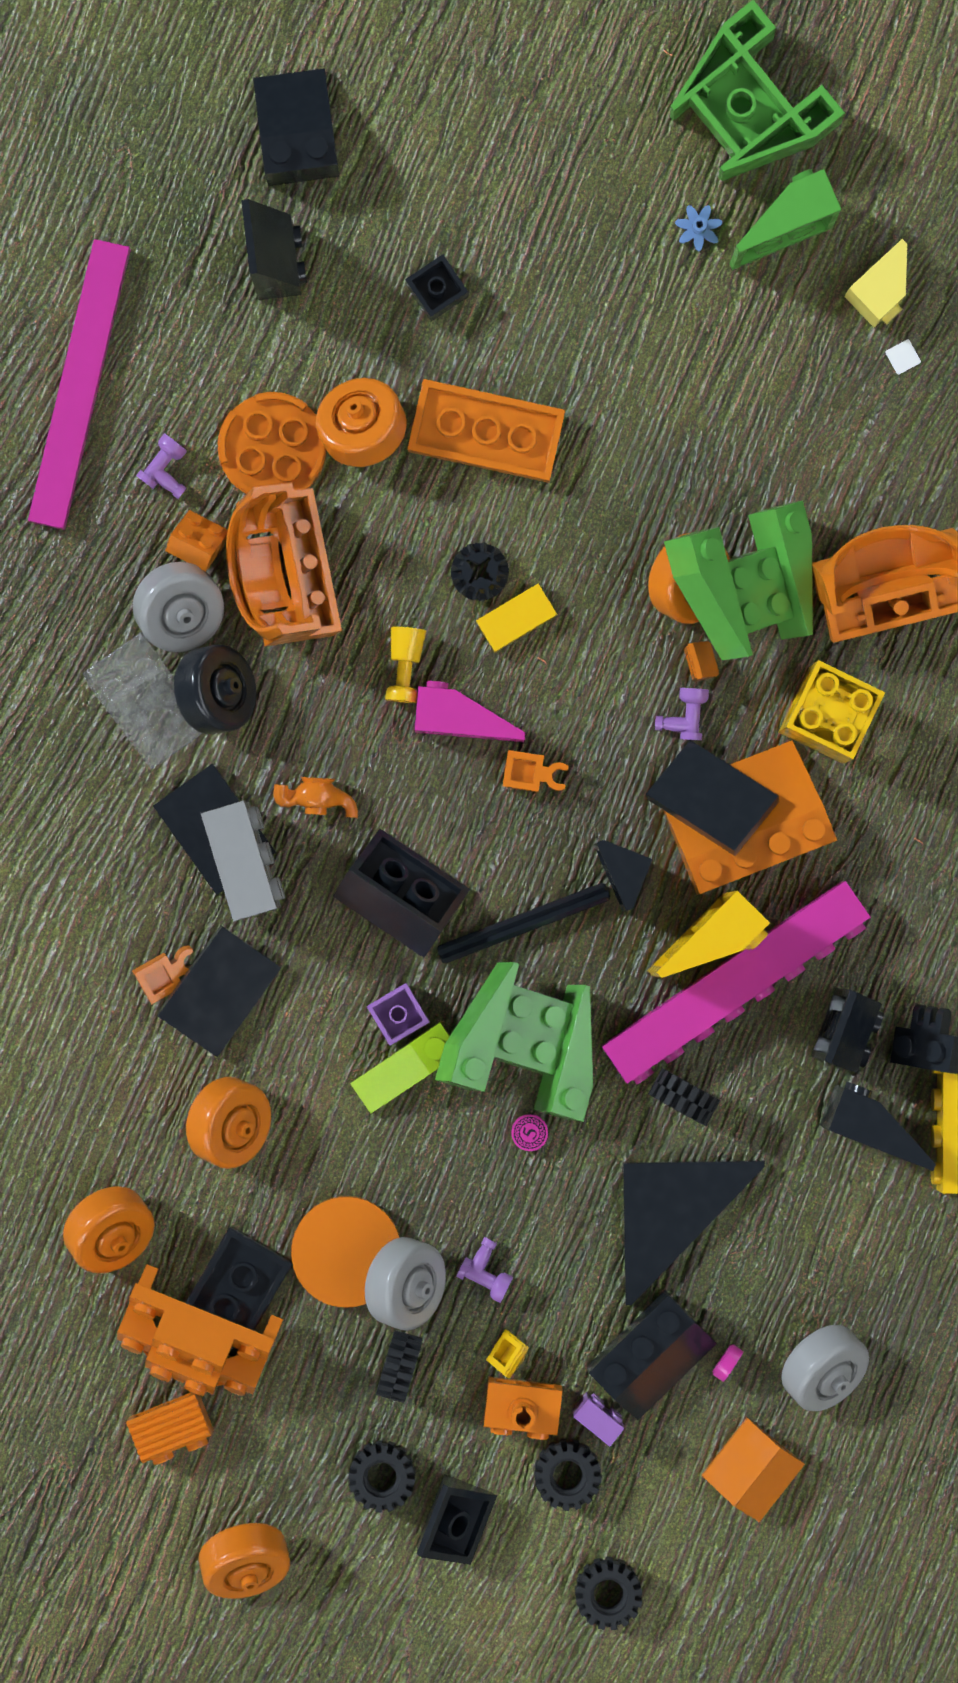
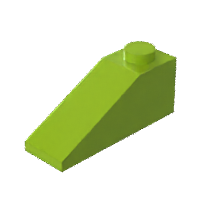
(402, 1069)

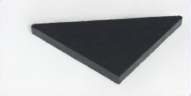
(670, 1208)

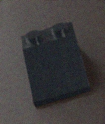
(296, 127)
(272, 251)
(848, 1030)
(867, 1121)

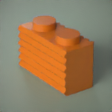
(170, 1427)

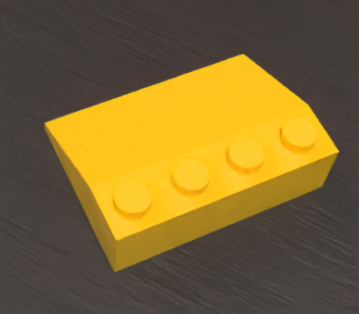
(721, 930)

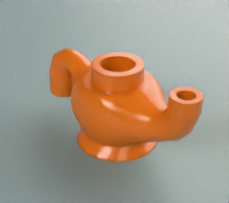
(316, 796)

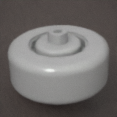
(178, 607)
(405, 1283)
(825, 1367)

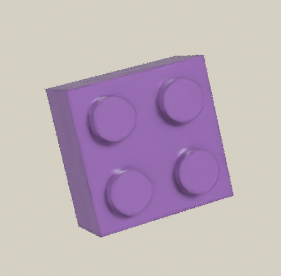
(398, 1014)
(598, 1419)

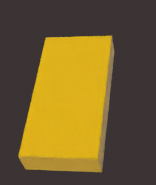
(516, 618)

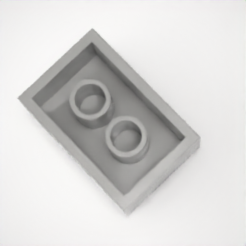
(243, 859)

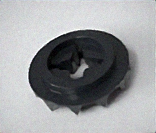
(479, 589)

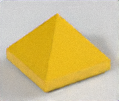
(508, 1354)

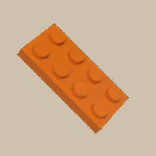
(486, 430)

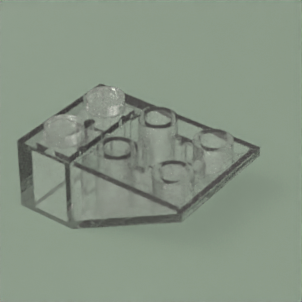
(140, 698)

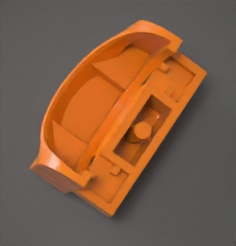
(889, 580)
(193, 1342)

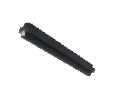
(523, 923)

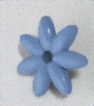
(693, 231)

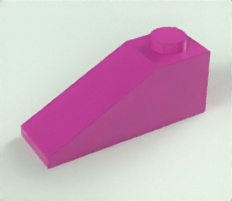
(454, 714)

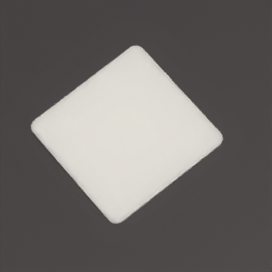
(903, 356)

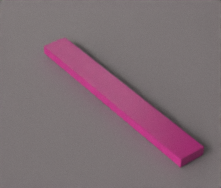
(79, 384)

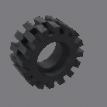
(684, 1097)
(399, 1366)
(567, 1497)
(388, 1498)
(614, 1615)

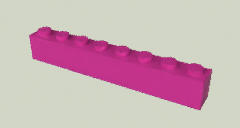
(735, 982)

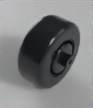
(215, 689)

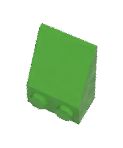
(799, 213)

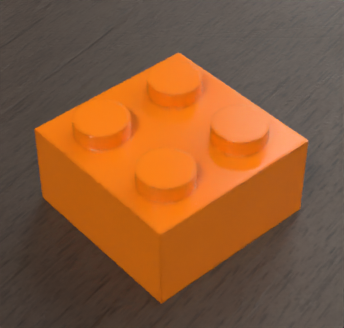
(197, 540)

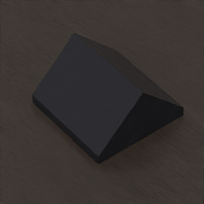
(624, 870)
(455, 1521)

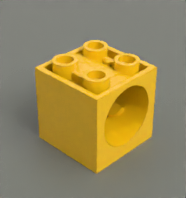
(831, 712)

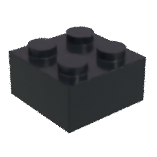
(436, 288)

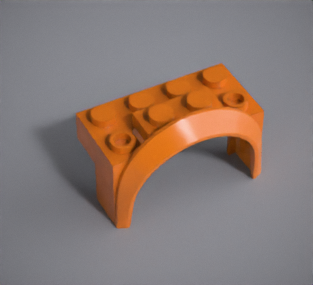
(257, 571)

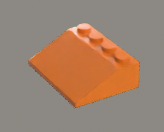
(790, 830)

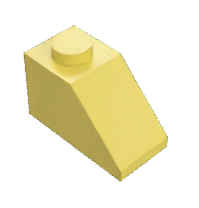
(881, 287)

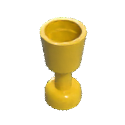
(406, 649)

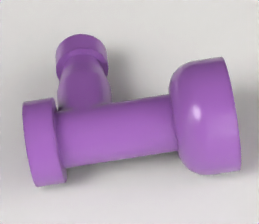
(155, 472)
(690, 723)
(475, 1271)

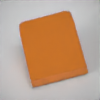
(701, 661)

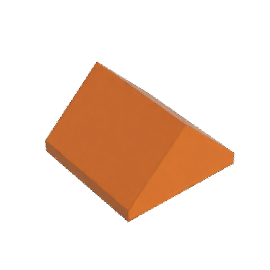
(752, 1470)

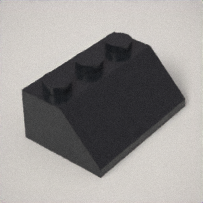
(401, 892)
(650, 1355)

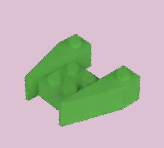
(743, 103)
(752, 588)
(527, 1033)

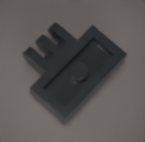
(927, 1041)

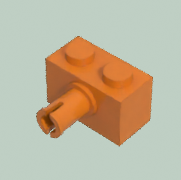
(522, 1407)

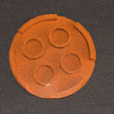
(271, 443)
(337, 1248)

